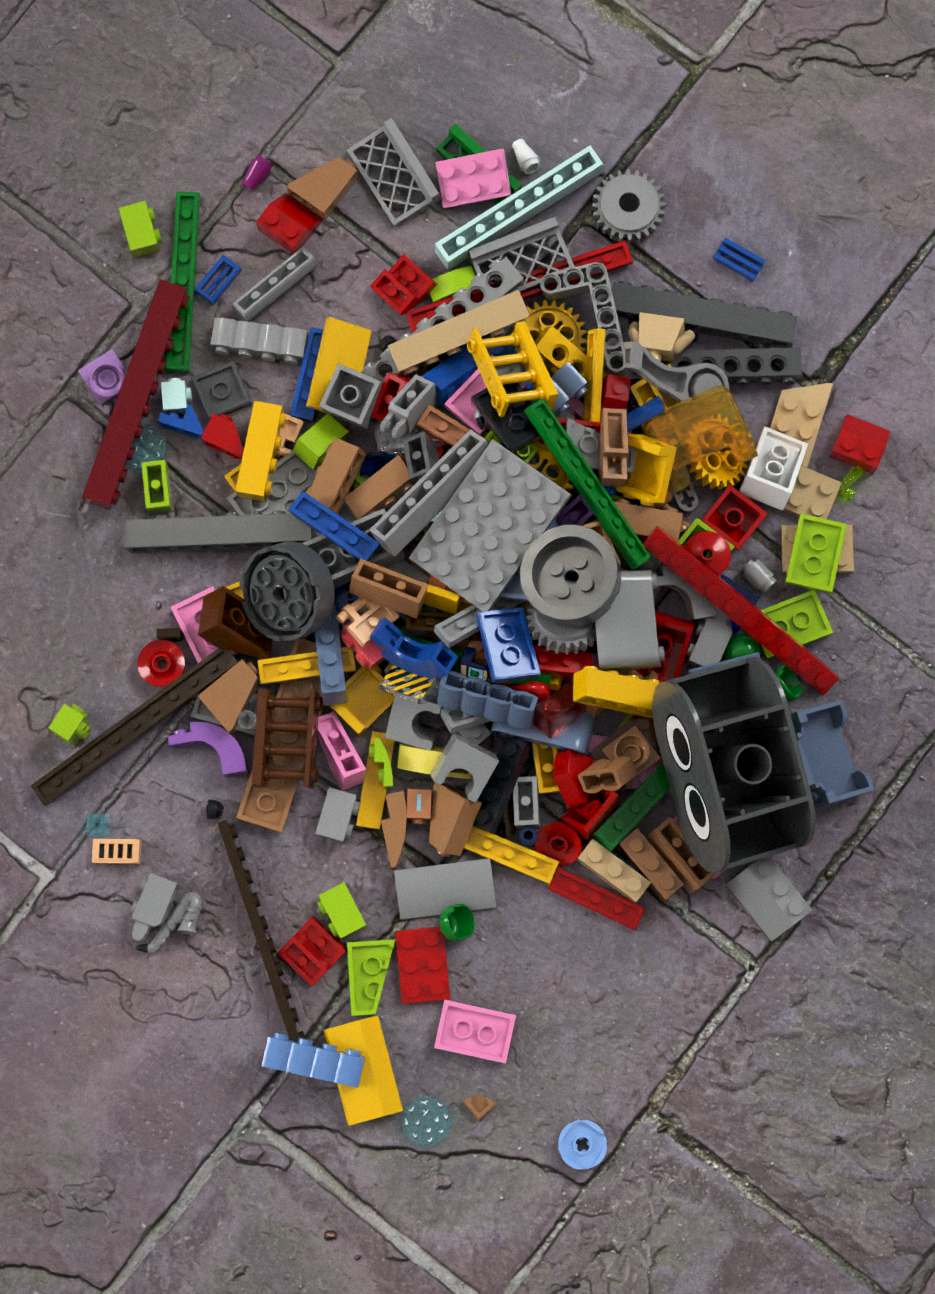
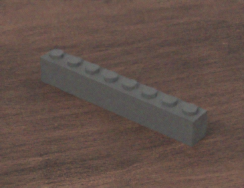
(709, 316)
(214, 532)

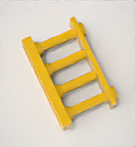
(527, 356)

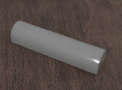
(275, 284)

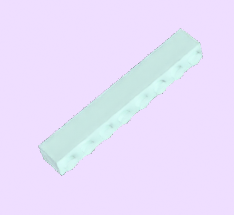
(519, 207)

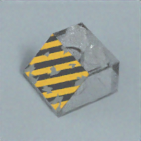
(410, 686)

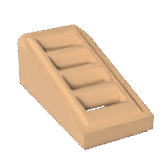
(136, 851)

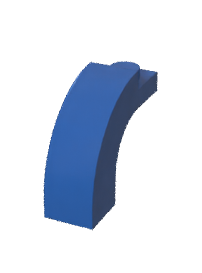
(414, 657)

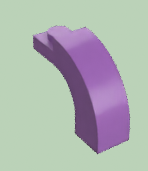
(230, 753)

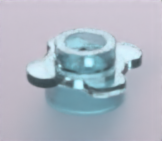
(92, 829)

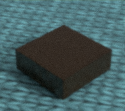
(169, 634)

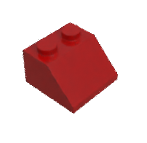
(288, 223)
(860, 444)
(734, 517)

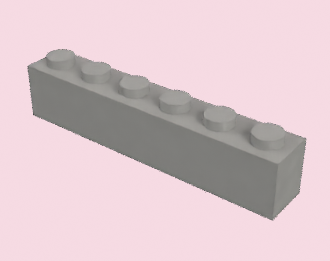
(428, 495)

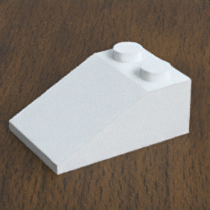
(775, 469)

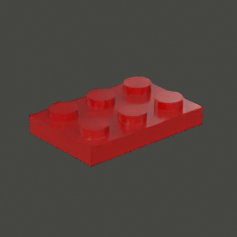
(422, 965)

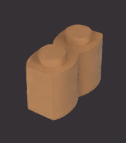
(607, 774)

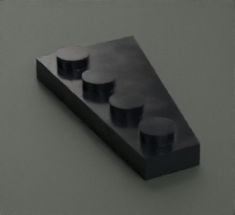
(501, 784)

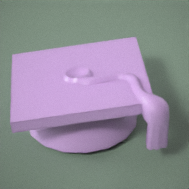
(104, 376)

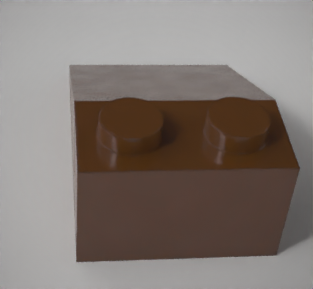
(228, 627)

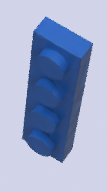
(304, 382)
(334, 527)

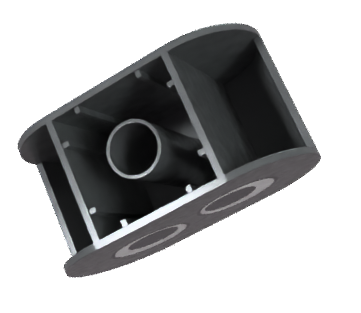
(733, 764)

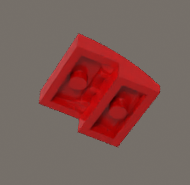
(403, 285)
(312, 951)

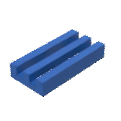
(742, 251)
(206, 295)
(644, 413)

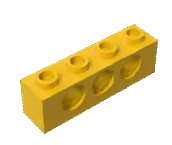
(552, 339)

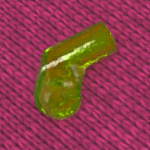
(848, 481)

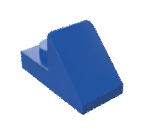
(187, 426)

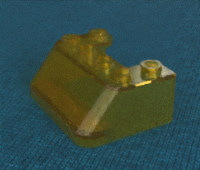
(700, 429)

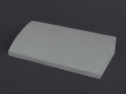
(434, 888)

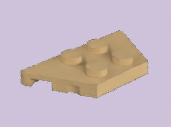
(801, 413)

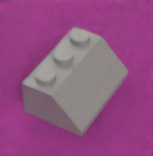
(769, 897)

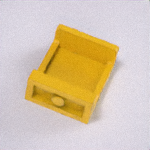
(651, 471)
(364, 700)

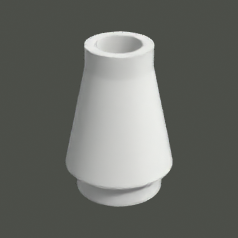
(526, 157)

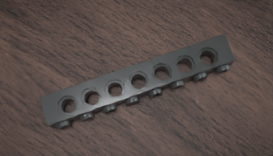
(787, 357)

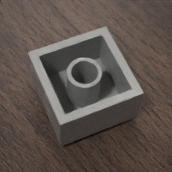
(351, 396)

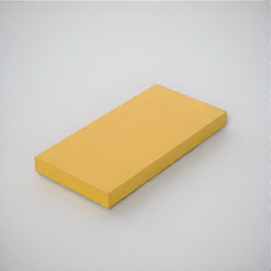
(339, 344)

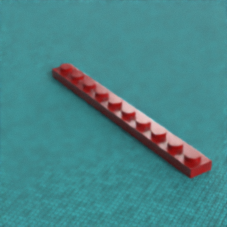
(611, 256)
(740, 610)

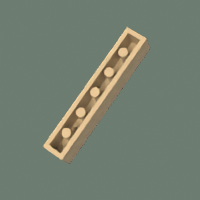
(456, 331)

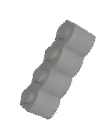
(258, 339)

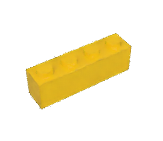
(260, 451)
(614, 691)

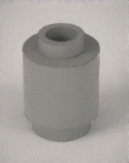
(758, 576)

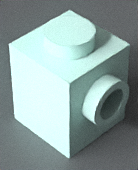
(175, 396)

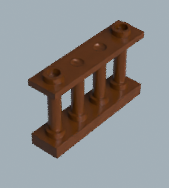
(265, 726)

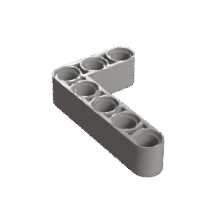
(601, 309)

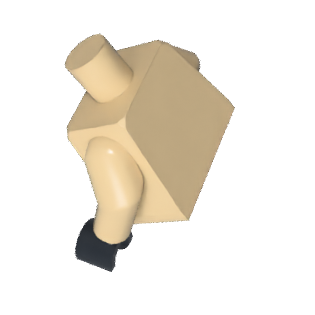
(661, 335)

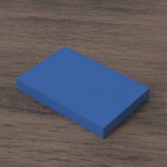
(508, 644)

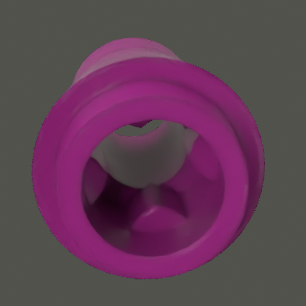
(257, 172)

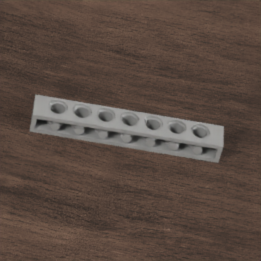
(480, 283)

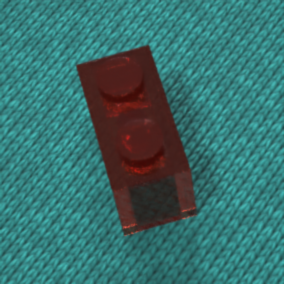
(557, 711)

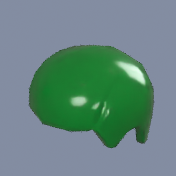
(741, 645)
(789, 682)
(457, 922)

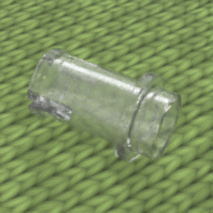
(243, 720)

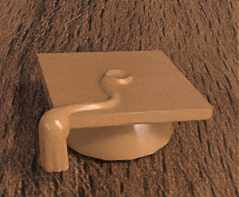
(635, 746)

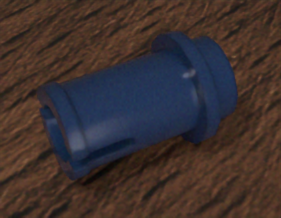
(528, 830)

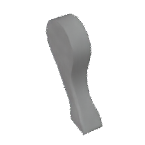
(676, 382)

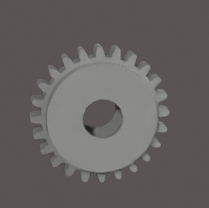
(628, 223)
(559, 637)

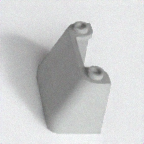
(628, 629)

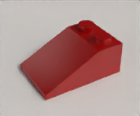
(675, 637)
(589, 817)

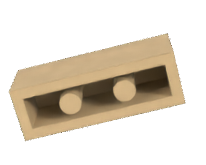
(613, 871)

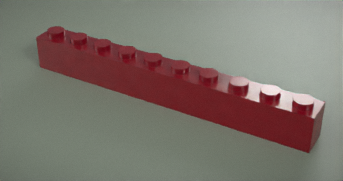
(135, 394)

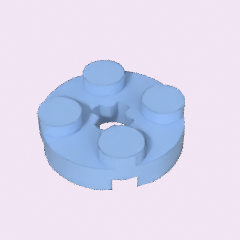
(596, 1141)

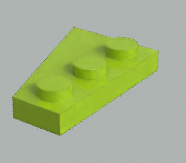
(367, 971)

